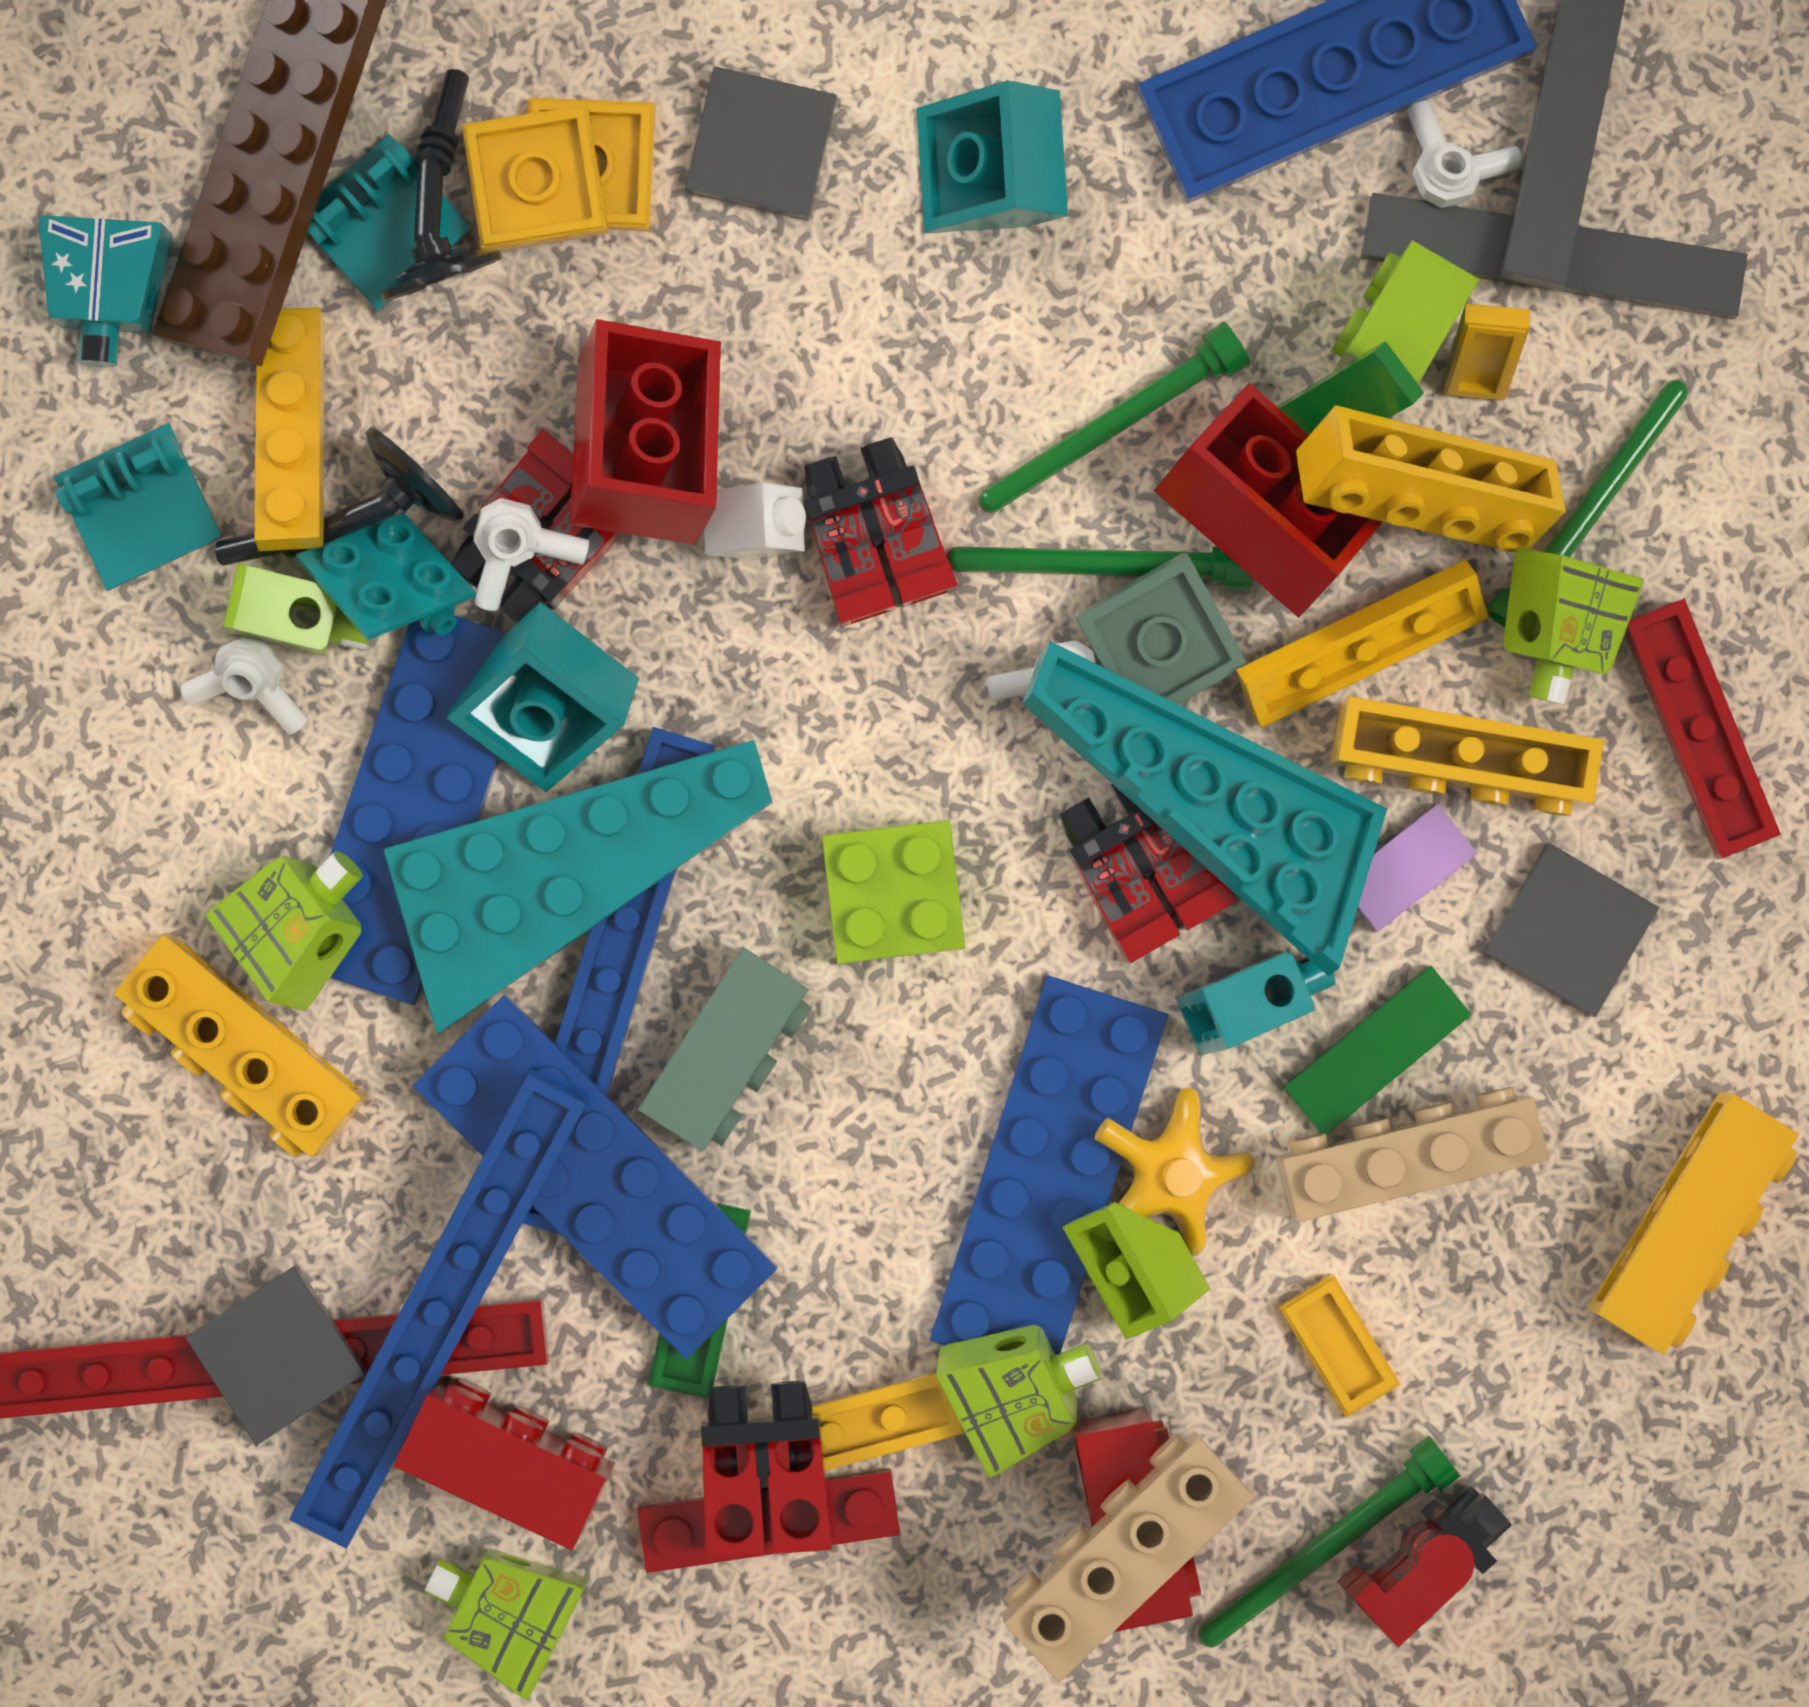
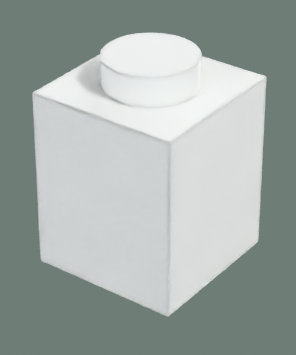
(756, 522)

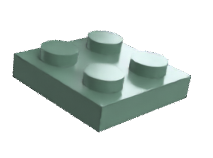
(1163, 632)

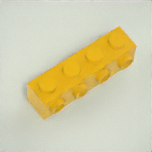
(1429, 480)
(1467, 753)
(240, 1046)
(1694, 1222)

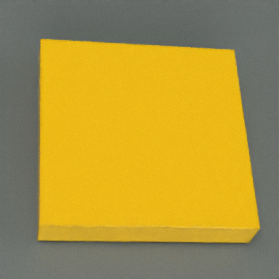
(624, 156)
(535, 178)

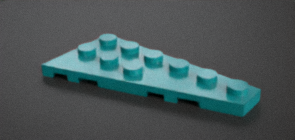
(1252, 817)
(531, 881)

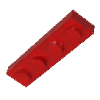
(1701, 729)
(859, 1508)

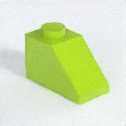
(1136, 1267)

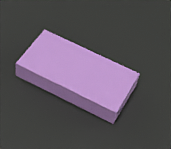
(1412, 866)

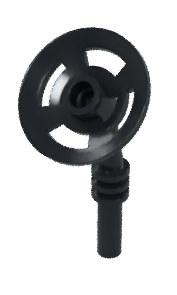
(434, 158)
(402, 487)

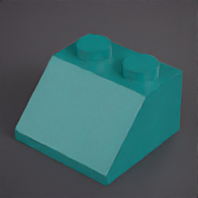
(992, 159)
(545, 698)

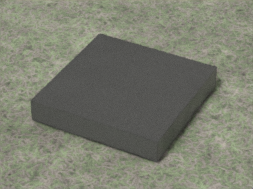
(761, 143)
(1570, 930)
(276, 1355)

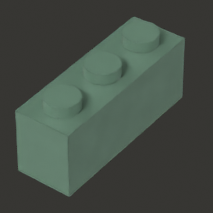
(726, 1051)

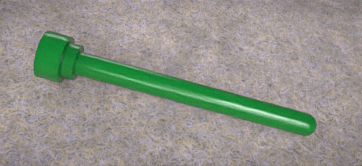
(1216, 356)
(1607, 483)
(1094, 562)
(1423, 1471)

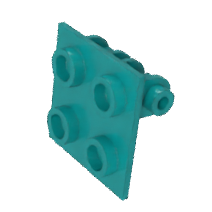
(370, 219)
(137, 507)
(388, 578)

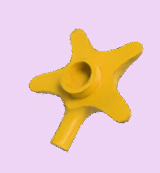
(1175, 1170)

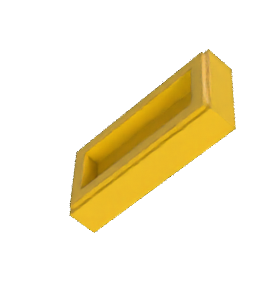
(1486, 351)
(1339, 1345)

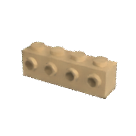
(1411, 1157)
(1125, 1555)

